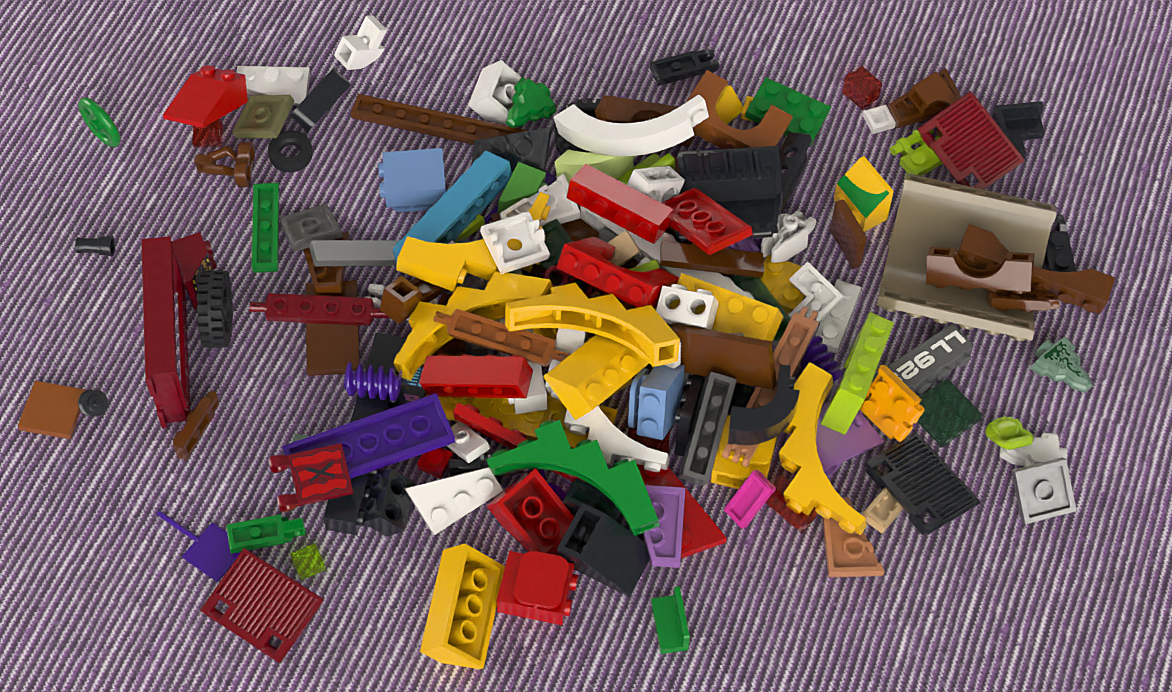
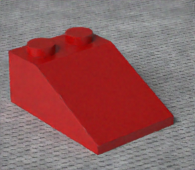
(207, 97)
(532, 513)

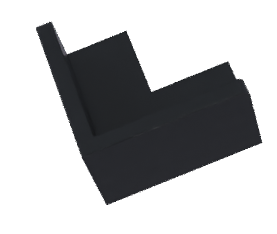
(1020, 122)

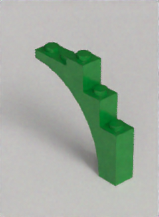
(586, 461)

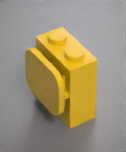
(733, 474)

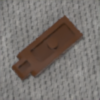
(1025, 302)
(195, 426)

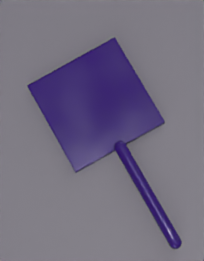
(209, 551)

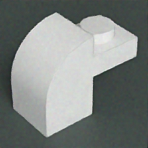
(364, 48)

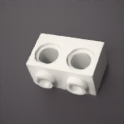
(657, 182)
(689, 300)

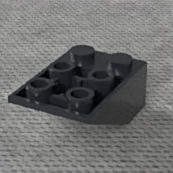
(604, 550)

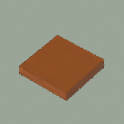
(51, 410)

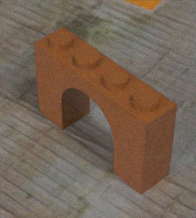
(715, 131)

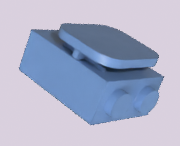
(412, 179)
(655, 400)

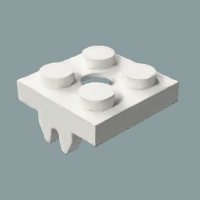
(520, 228)

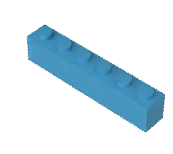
(461, 202)

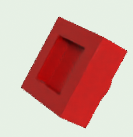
(435, 462)

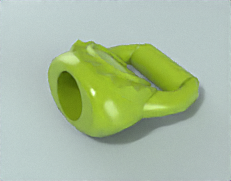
(1008, 433)

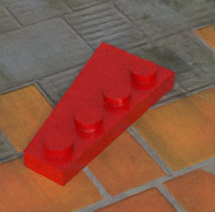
(698, 528)

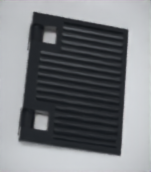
(922, 483)

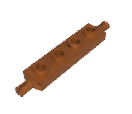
(497, 337)

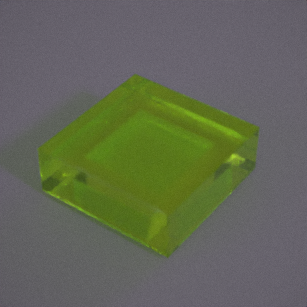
(308, 561)

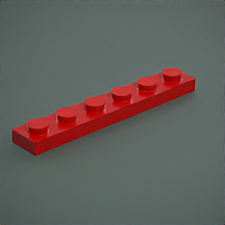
(494, 430)

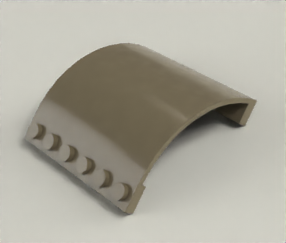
(938, 216)

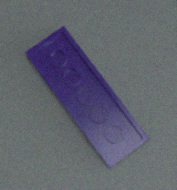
(385, 436)

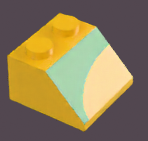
(865, 194)

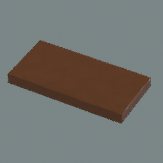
(332, 345)
(727, 354)

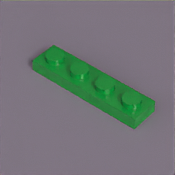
(265, 227)

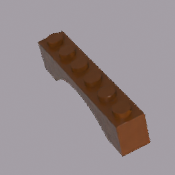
(1081, 288)

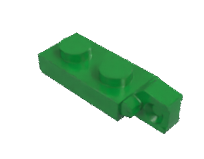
(263, 532)

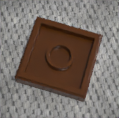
(848, 233)

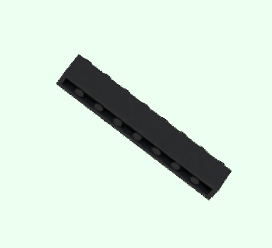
(347, 512)

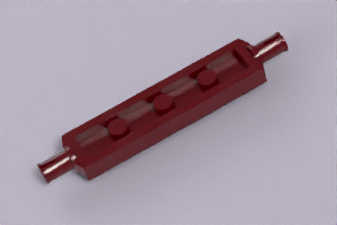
(318, 309)

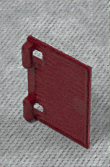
(971, 143)
(262, 605)

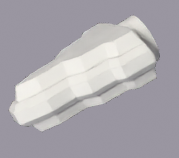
(1042, 450)

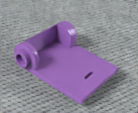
(836, 448)

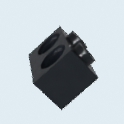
(388, 502)

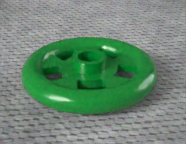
(99, 122)

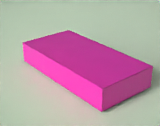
(749, 498)

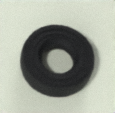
(294, 163)

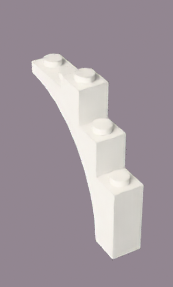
(611, 440)

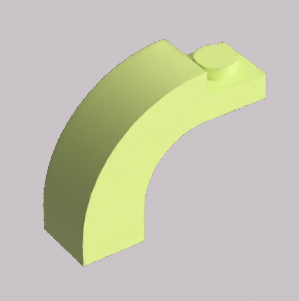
(572, 161)

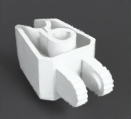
(790, 239)

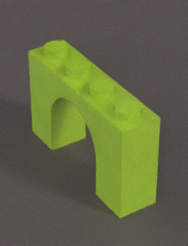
(859, 373)

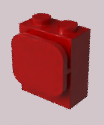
(537, 587)

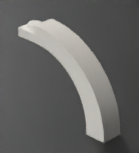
(631, 138)

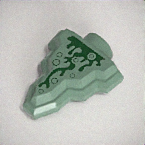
(1061, 364)

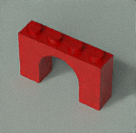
(591, 263)

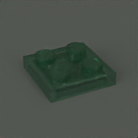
(947, 413)

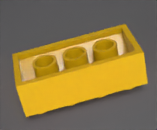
(593, 374)
(462, 607)

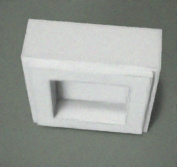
(879, 119)

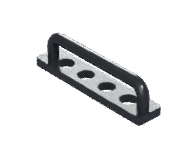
(795, 164)

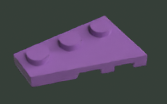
(666, 540)

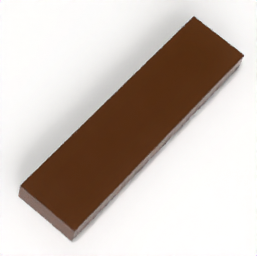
(723, 261)

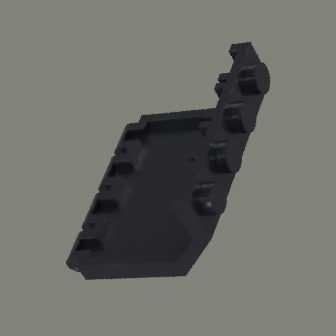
(740, 181)

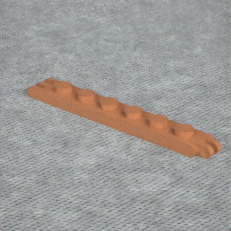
(788, 352)

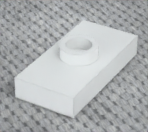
(467, 443)

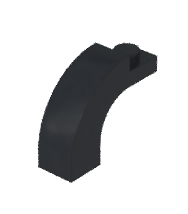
(764, 423)

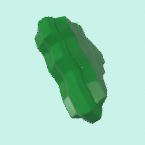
(530, 103)

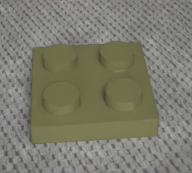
(263, 116)

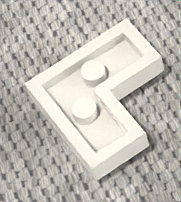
(819, 292)

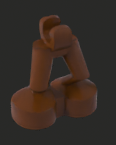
(243, 168)

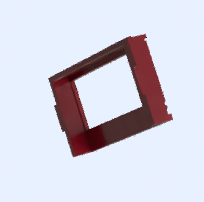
(159, 282)

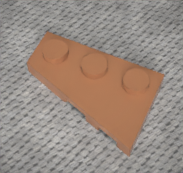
(848, 552)

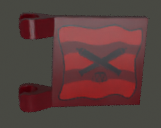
(316, 476)

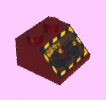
(193, 257)

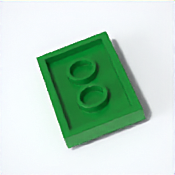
(806, 112)

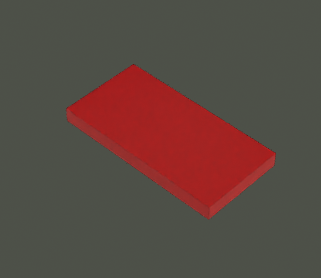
(705, 221)

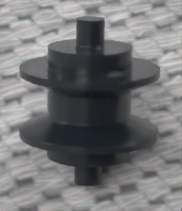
(93, 402)

